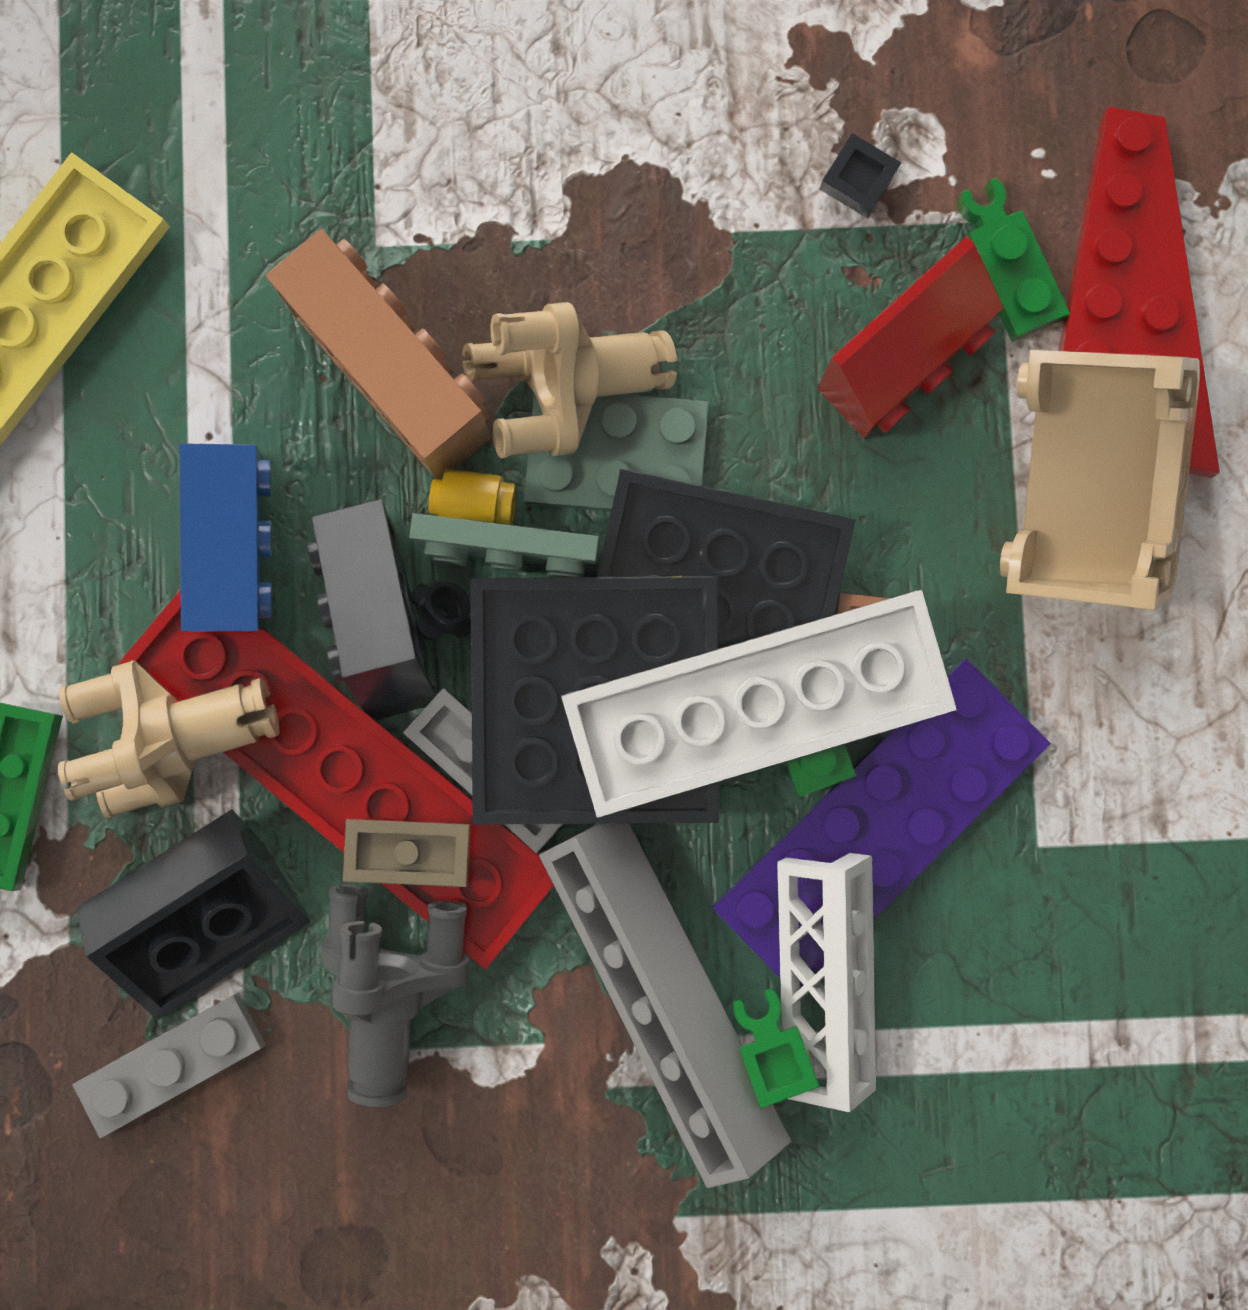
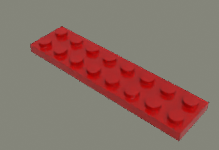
(346, 765)

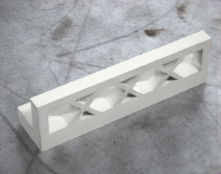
(847, 972)

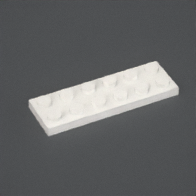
(758, 703)

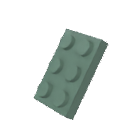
(625, 433)
(505, 546)

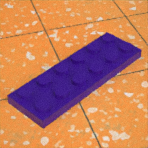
(899, 808)

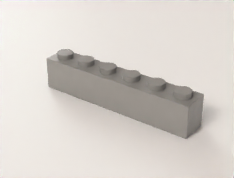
(665, 1001)

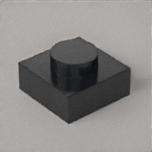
(860, 175)

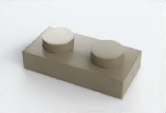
(407, 852)

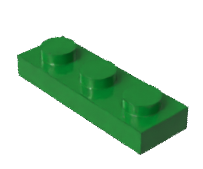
(26, 757)

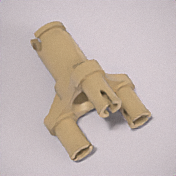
(564, 373)
(157, 736)

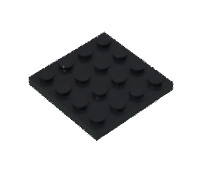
(770, 558)
(558, 638)

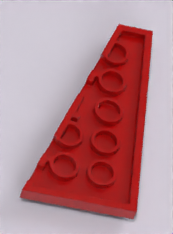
(1132, 263)

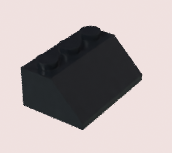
(190, 916)

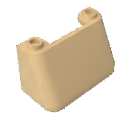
(1104, 477)

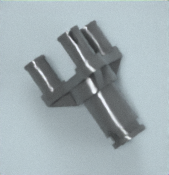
(386, 988)

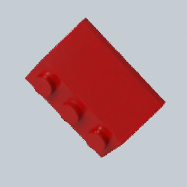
(913, 342)

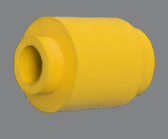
(473, 497)

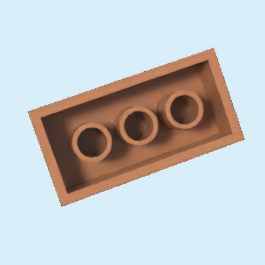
(380, 354)

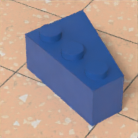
(223, 537)

